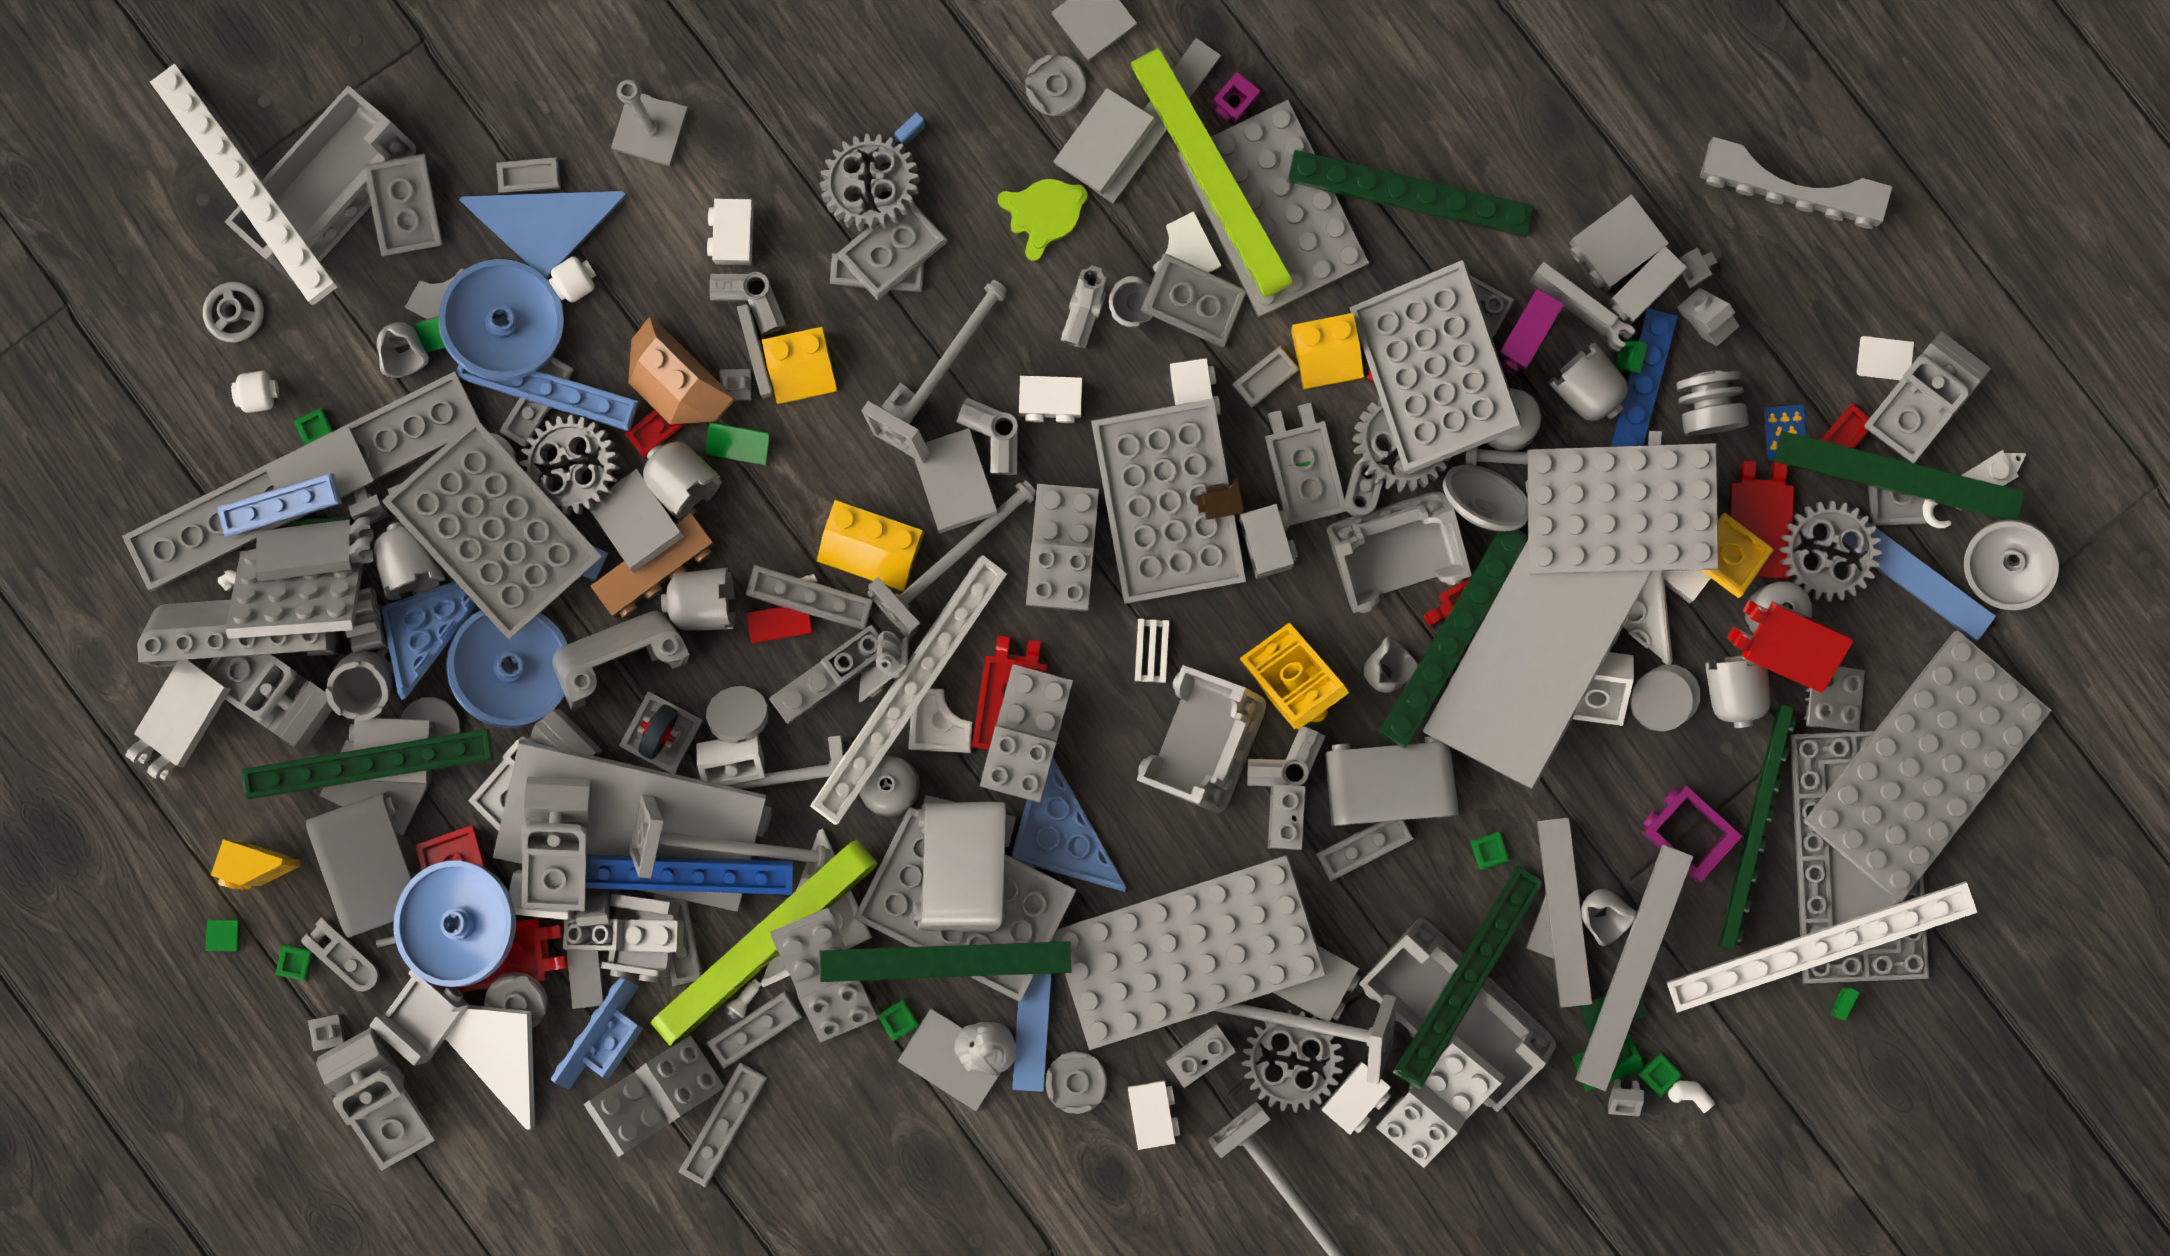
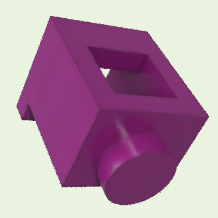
(1238, 88)

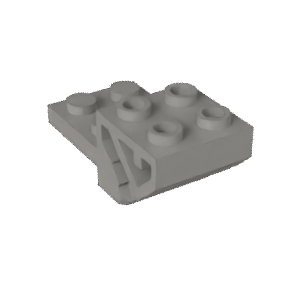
(1927, 397)
(1062, 547)
(273, 696)
(552, 730)
(1026, 733)
(555, 843)
(828, 1005)
(654, 1096)
(374, 1099)
(1433, 1115)

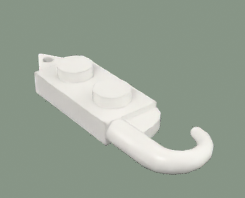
(1997, 469)

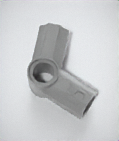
(763, 306)
(1084, 307)
(1003, 448)
(1302, 754)

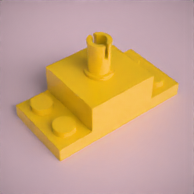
(1294, 677)

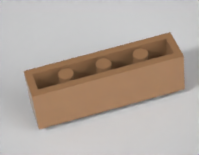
(623, 589)

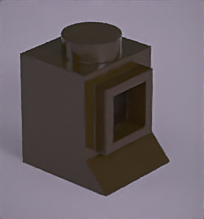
(1220, 500)

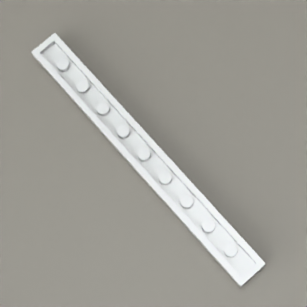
(244, 185)
(908, 690)
(1821, 946)

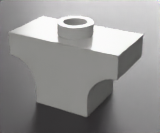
(1709, 316)

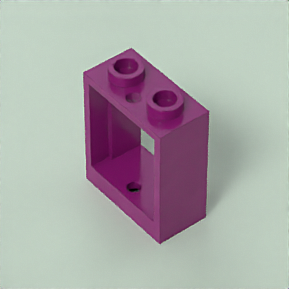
(1528, 333)
(1717, 851)

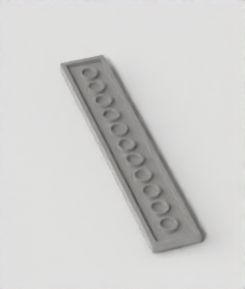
(388, 442)

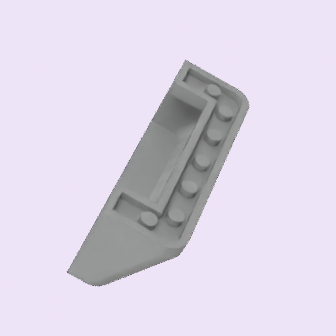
(323, 175)
(199, 632)
(1494, 1023)

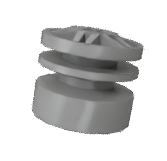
(1712, 403)

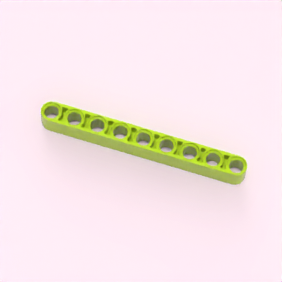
(1211, 173)
(757, 947)

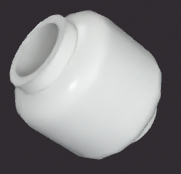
(572, 279)
(254, 391)

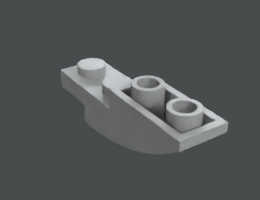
(827, 675)
(625, 936)

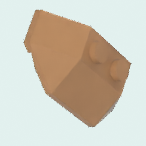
(674, 379)

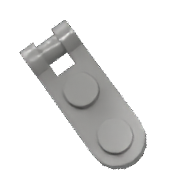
(342, 957)

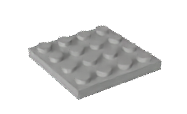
(291, 604)

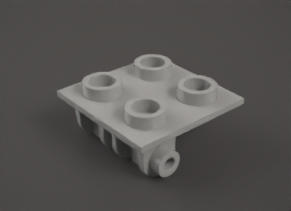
(889, 664)
(1839, 704)

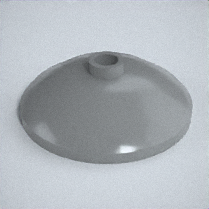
(1486, 498)
(2009, 583)

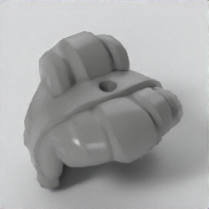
(992, 1051)

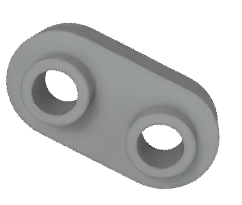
(1362, 489)

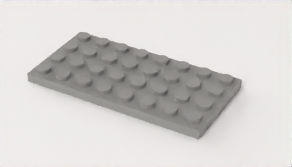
(1927, 766)
(1190, 952)

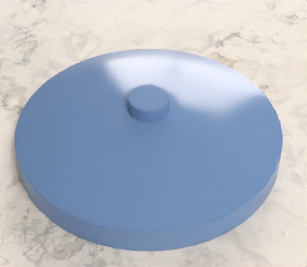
(501, 319)
(503, 678)
(454, 923)

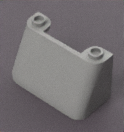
(1398, 549)
(577, 660)
(1205, 740)
(1391, 783)
(361, 862)
(962, 866)

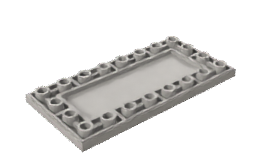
(1532, 666)
(616, 791)
(1832, 886)

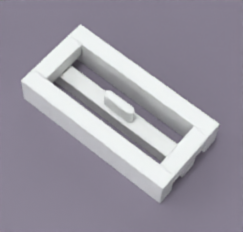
(1151, 658)

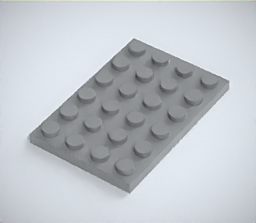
(1299, 220)
(1435, 367)
(1150, 481)
(1623, 509)
(492, 529)
(1030, 913)

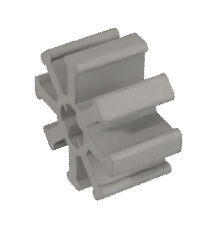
(368, 625)

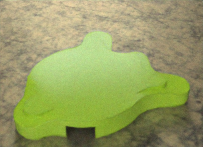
(1044, 211)

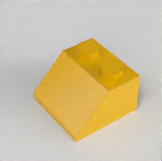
(1328, 351)
(799, 365)

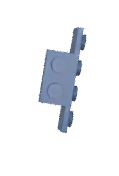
(604, 1038)

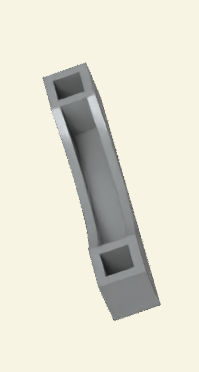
(1734, 166)

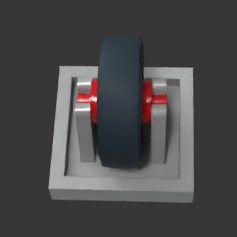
(661, 733)

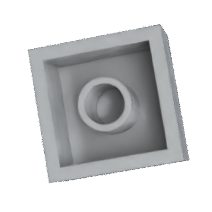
(1267, 541)

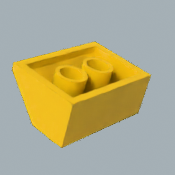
(869, 545)
(248, 865)

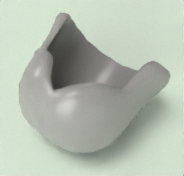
(1127, 300)
(400, 364)
(1396, 659)
(1616, 921)

